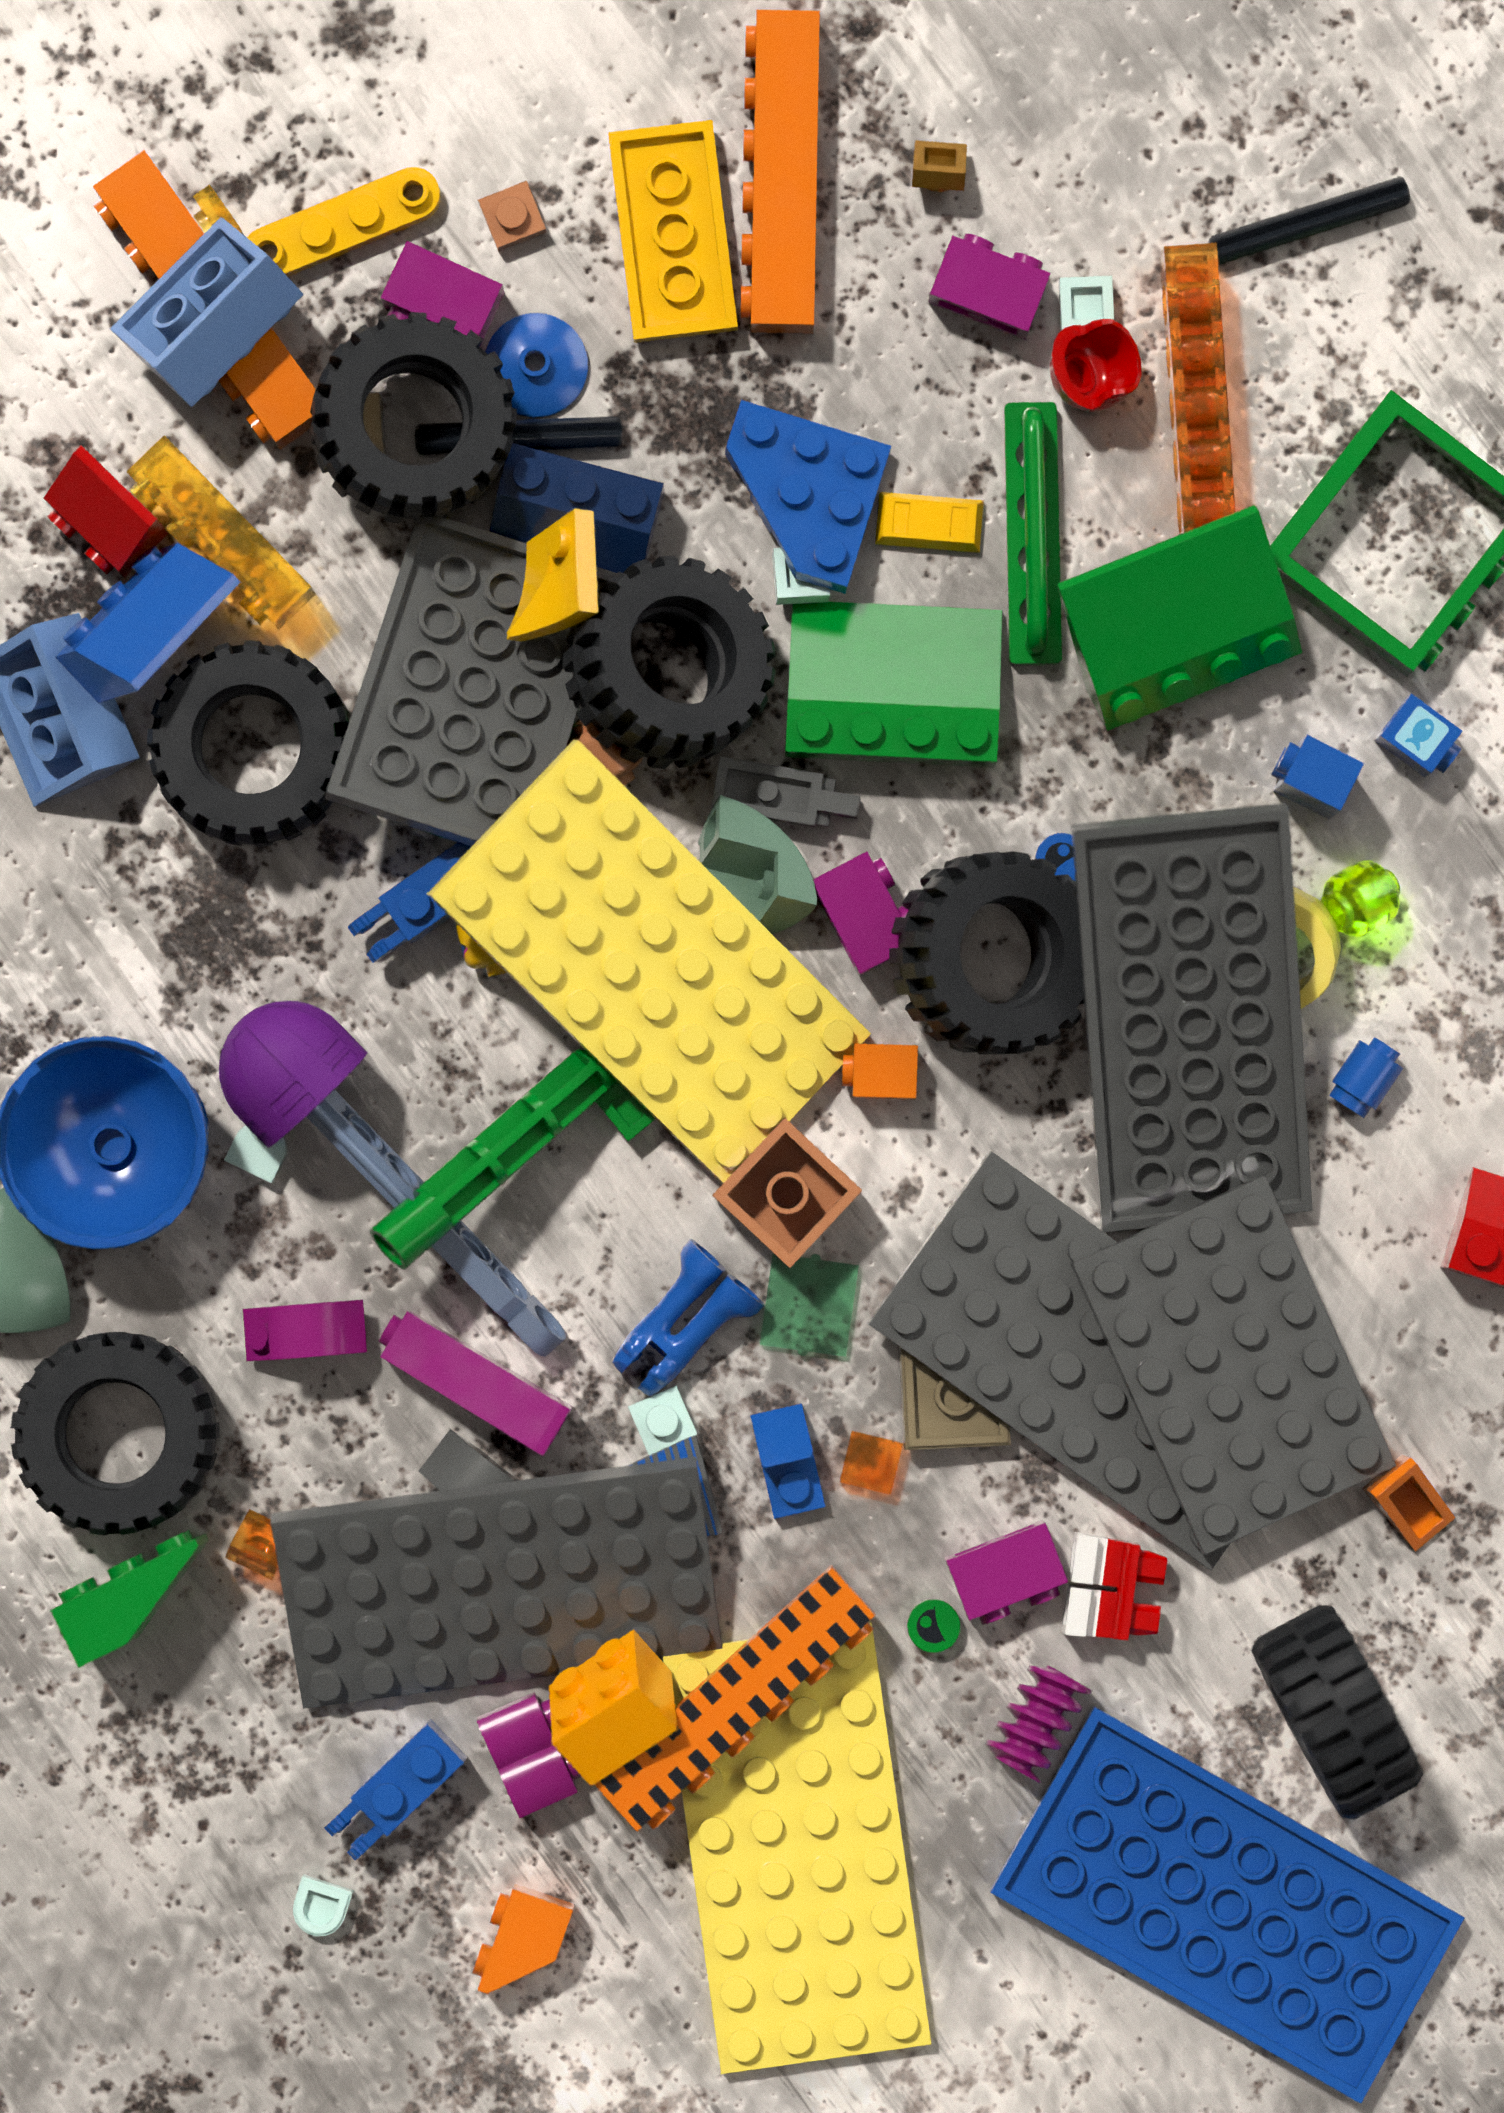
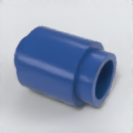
(1366, 1076)

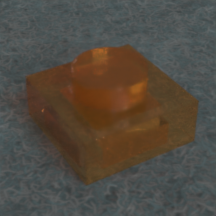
(871, 1462)
(254, 1545)

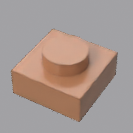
(512, 216)

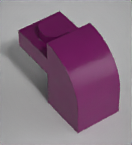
(304, 1330)

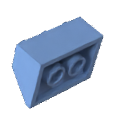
(207, 311)
(51, 721)

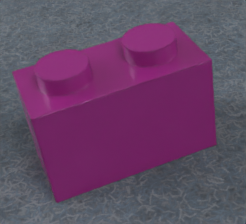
(989, 285)
(441, 288)
(861, 910)
(1006, 1572)

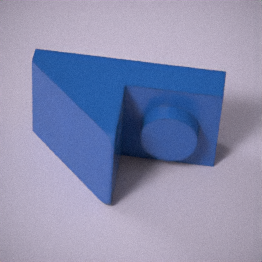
(787, 1461)

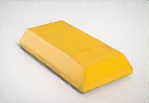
(929, 522)

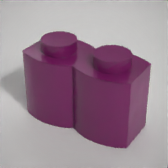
(524, 1754)

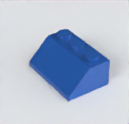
(144, 620)

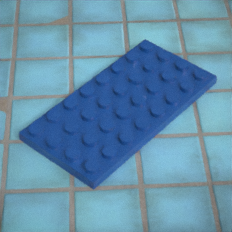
(1227, 1904)

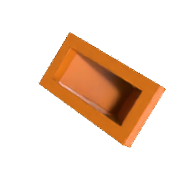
(1409, 1502)

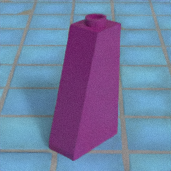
(474, 1381)

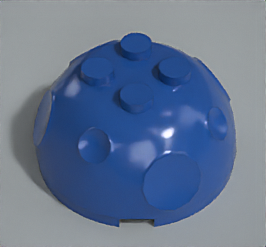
(102, 1142)

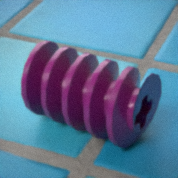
(1037, 1720)

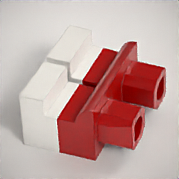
(1106, 1611)

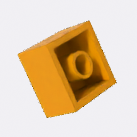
(612, 1707)

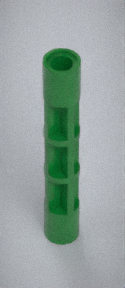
(491, 1158)

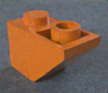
(527, 1936)

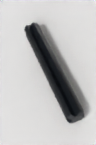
(1311, 220)
(531, 433)

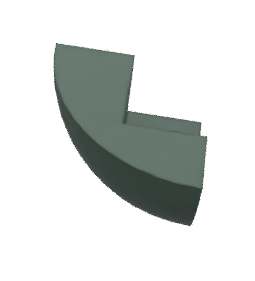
(757, 864)
(31, 1275)

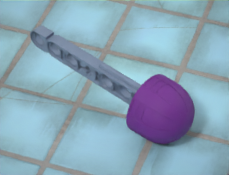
(285, 1068)

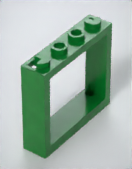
(1337, 608)

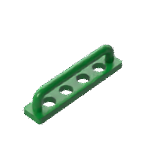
(1036, 428)

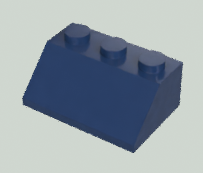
(544, 487)

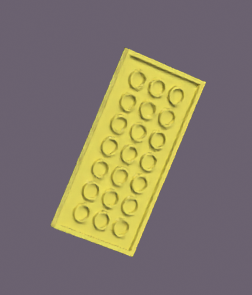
(648, 961)
(805, 1876)

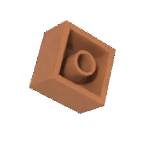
(787, 1192)

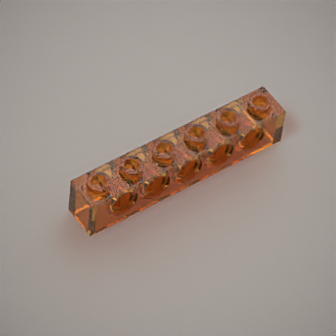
(1196, 384)

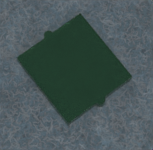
(809, 1305)

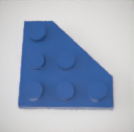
(808, 488)

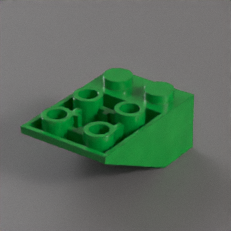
(115, 1613)

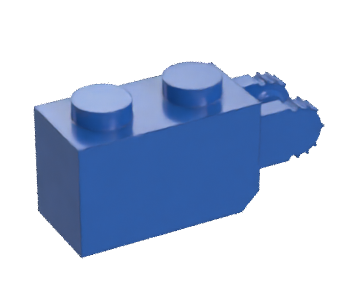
(410, 905)
(400, 1785)

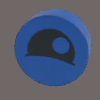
(1058, 851)

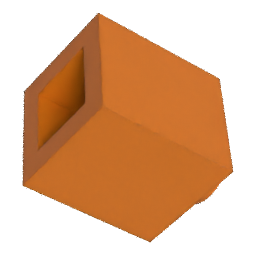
(881, 1071)

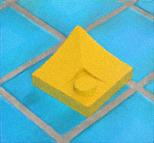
(558, 578)

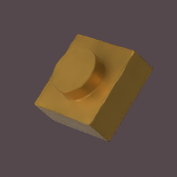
(939, 166)

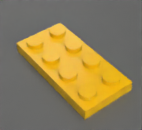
(673, 231)

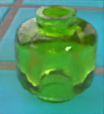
(1362, 898)

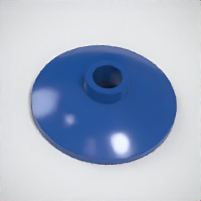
(565, 367)

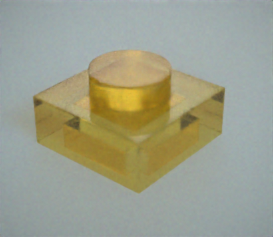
(211, 209)

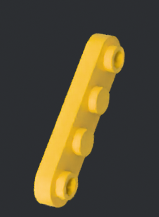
(349, 220)

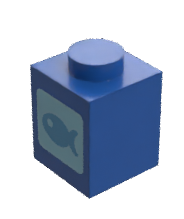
(1420, 737)

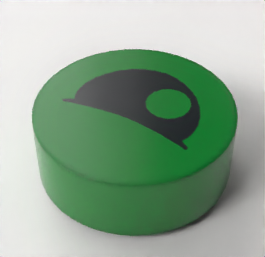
(933, 1625)

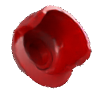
(1095, 365)

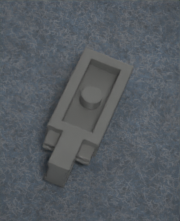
(783, 792)

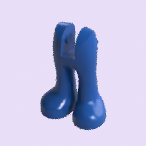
(728, 1301)

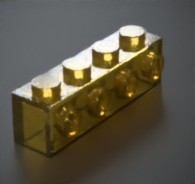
(219, 530)

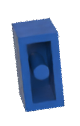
(1315, 776)

